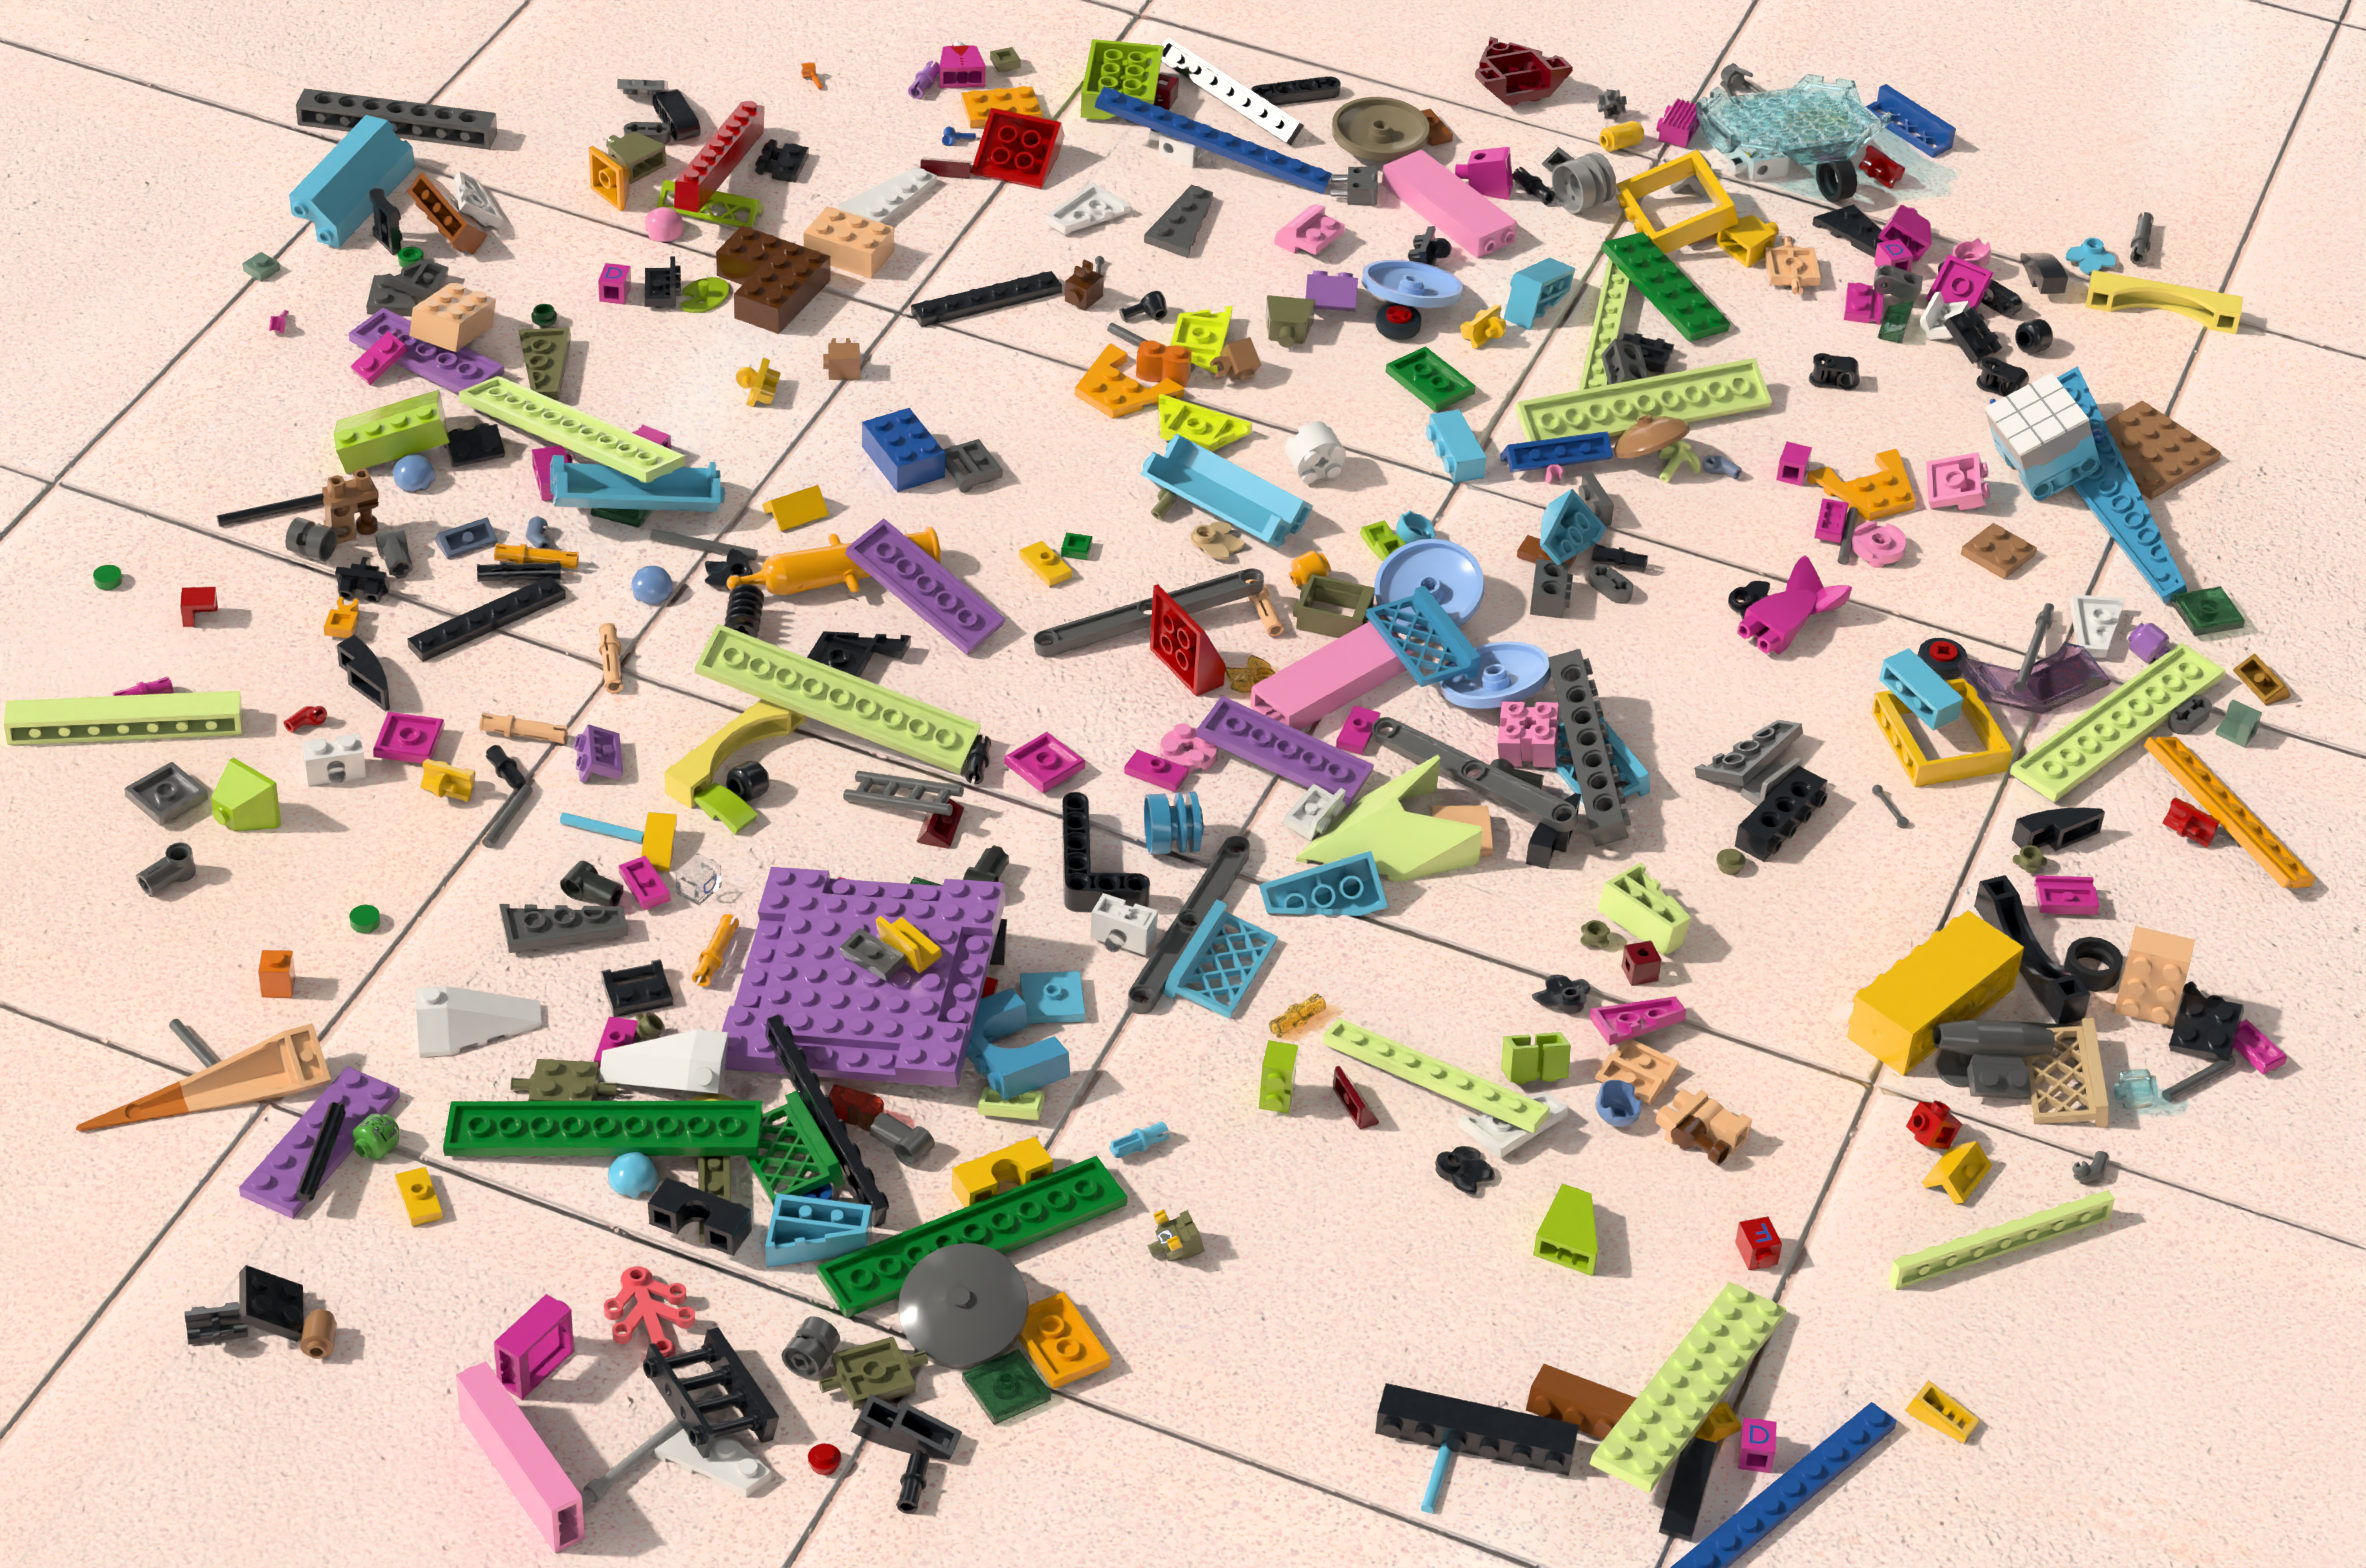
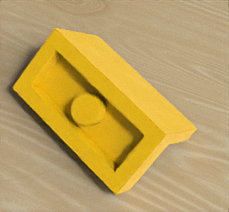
(797, 508)
(904, 937)
(1959, 1170)

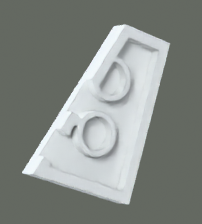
(475, 201)
(1087, 208)
(2095, 621)
(1504, 1137)
(727, 1466)

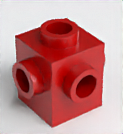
(1933, 1124)

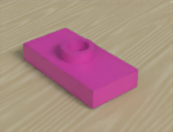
(1831, 520)
(1357, 730)
(1156, 770)
(617, 1033)
(2258, 1048)

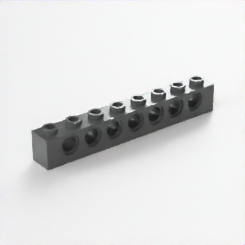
(410, 119)
(1588, 748)

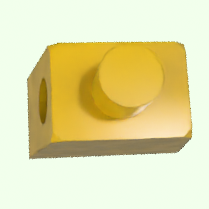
(1748, 239)

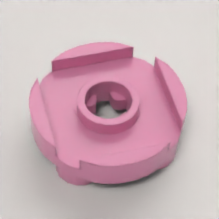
(1878, 543)
(1184, 737)

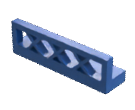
(1914, 120)
(1557, 451)

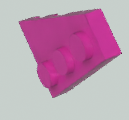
(1634, 1019)

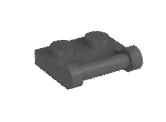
(976, 460)

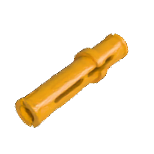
(525, 554)
(712, 957)

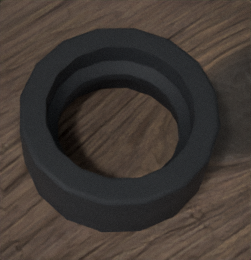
(1827, 182)
(2097, 949)

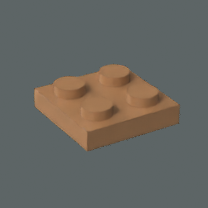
(1998, 550)

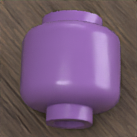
(2148, 642)

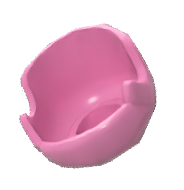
(664, 224)
(1973, 252)

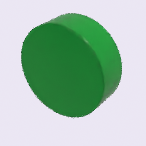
(409, 256)
(107, 577)
(364, 918)

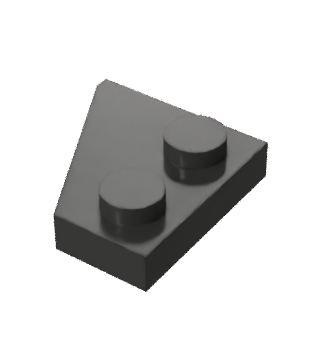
(631, 86)
(419, 279)
(388, 298)

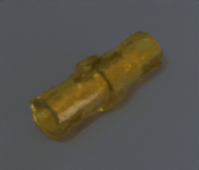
(1297, 1015)

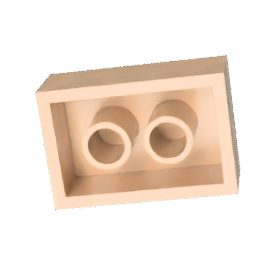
(851, 241)
(452, 317)
(2154, 976)

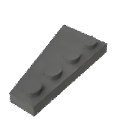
(1180, 223)
(1751, 755)
(545, 928)

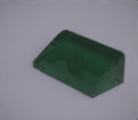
(1896, 322)
(629, 517)

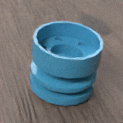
(1174, 822)

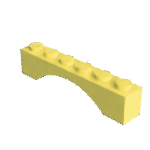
(2210, 308)
(699, 766)

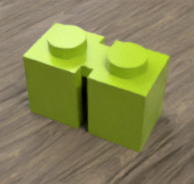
(1545, 1059)
(1278, 1076)

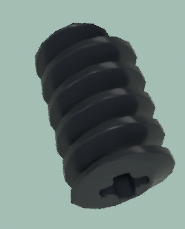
(745, 609)

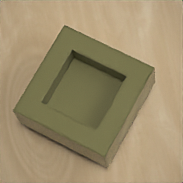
(1005, 59)

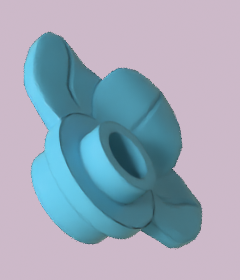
(2090, 255)

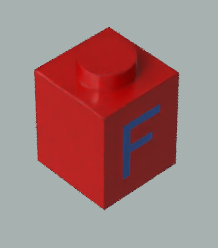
(1758, 1243)

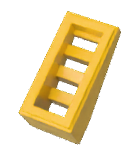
(1924, 1409)

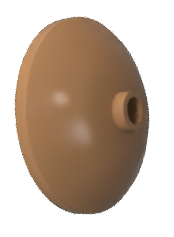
(1650, 436)

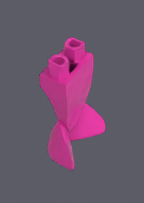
(1782, 615)

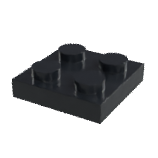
(2206, 1027)
(271, 1303)

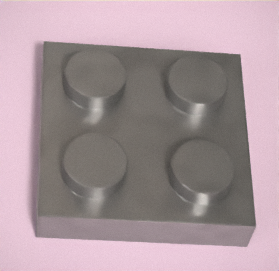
(166, 793)

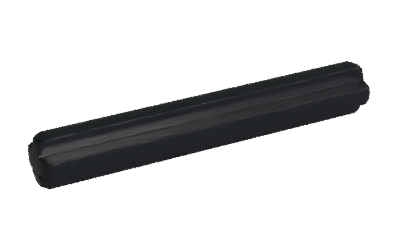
(321, 1152)

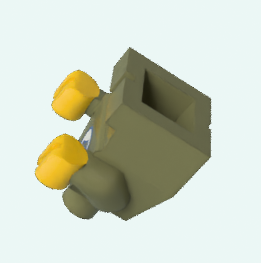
(1176, 1237)

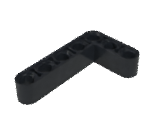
(1081, 886)

